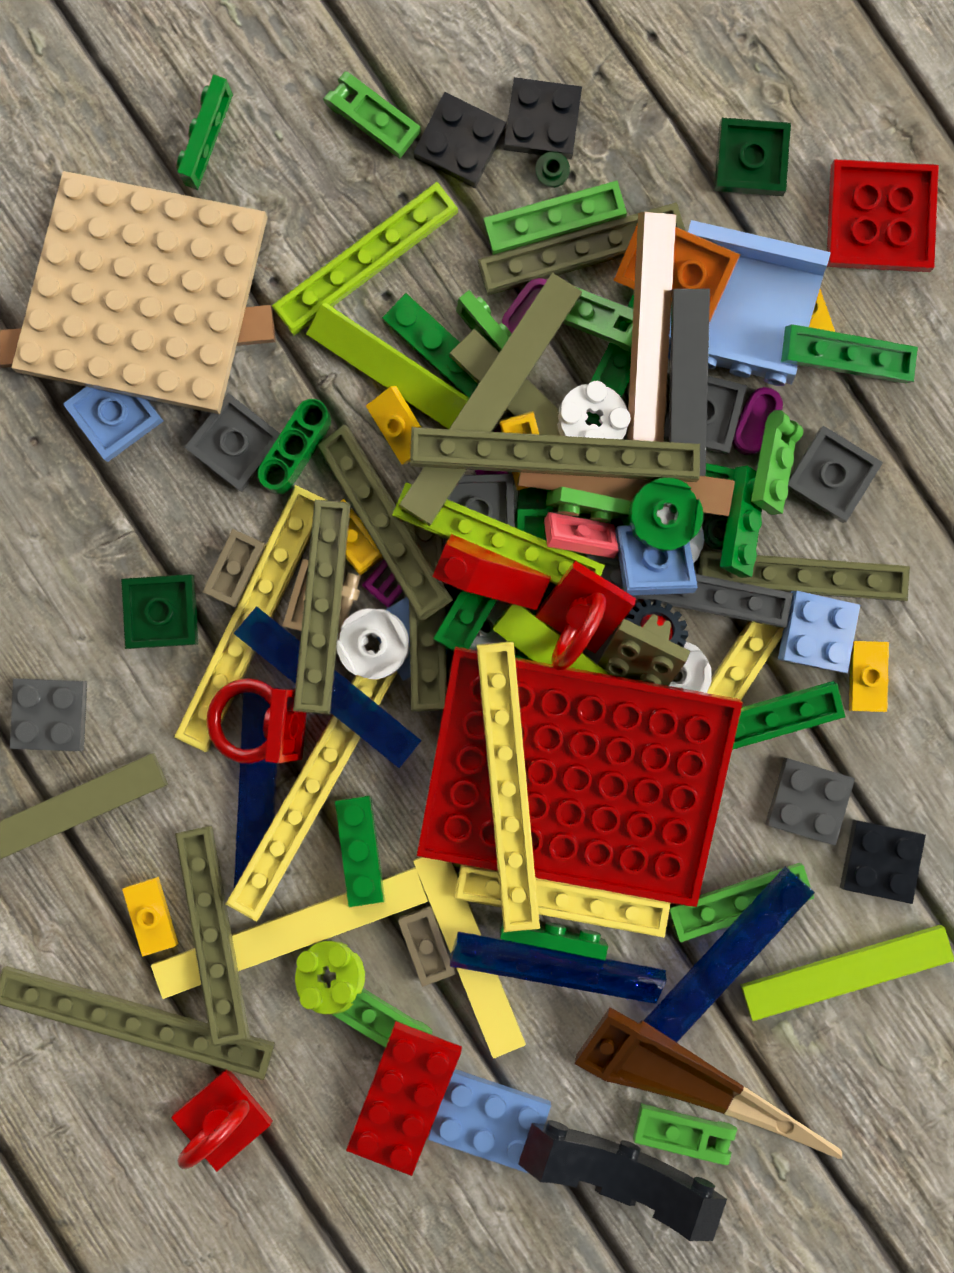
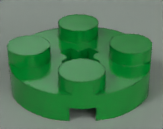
(681, 502)

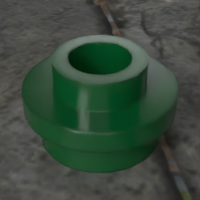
(550, 179)
(708, 527)

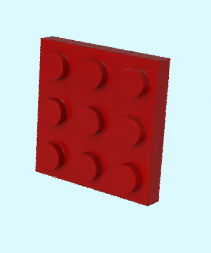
(882, 215)

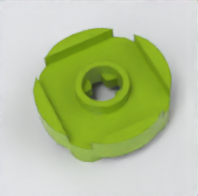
(310, 973)

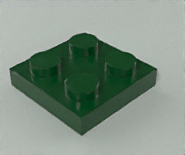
(752, 156)
(159, 611)

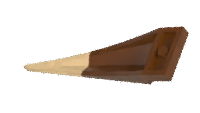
(650, 1061)

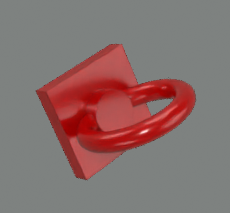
(584, 611)
(281, 725)
(219, 1122)

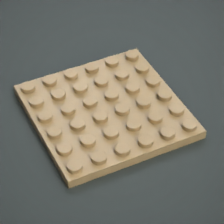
(140, 292)

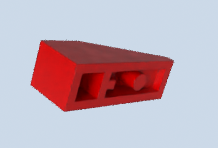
(489, 574)

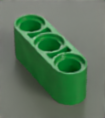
(294, 429)

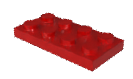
(404, 1098)

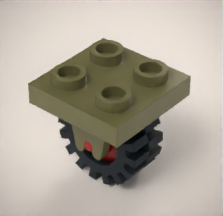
(647, 645)

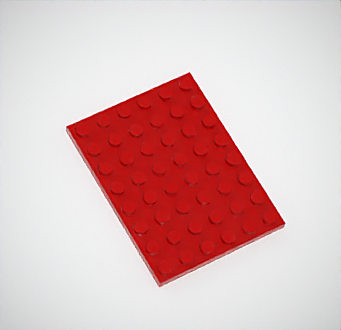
(615, 779)

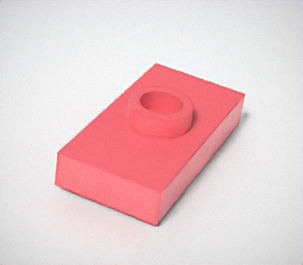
(580, 535)

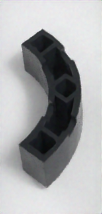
(624, 1174)

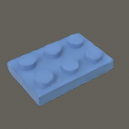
(487, 1118)

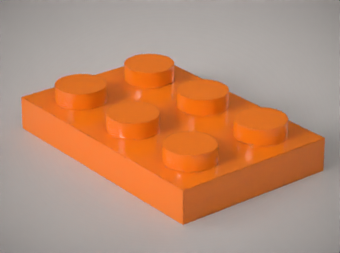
(695, 265)

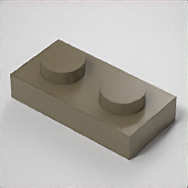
(234, 568)
(426, 945)

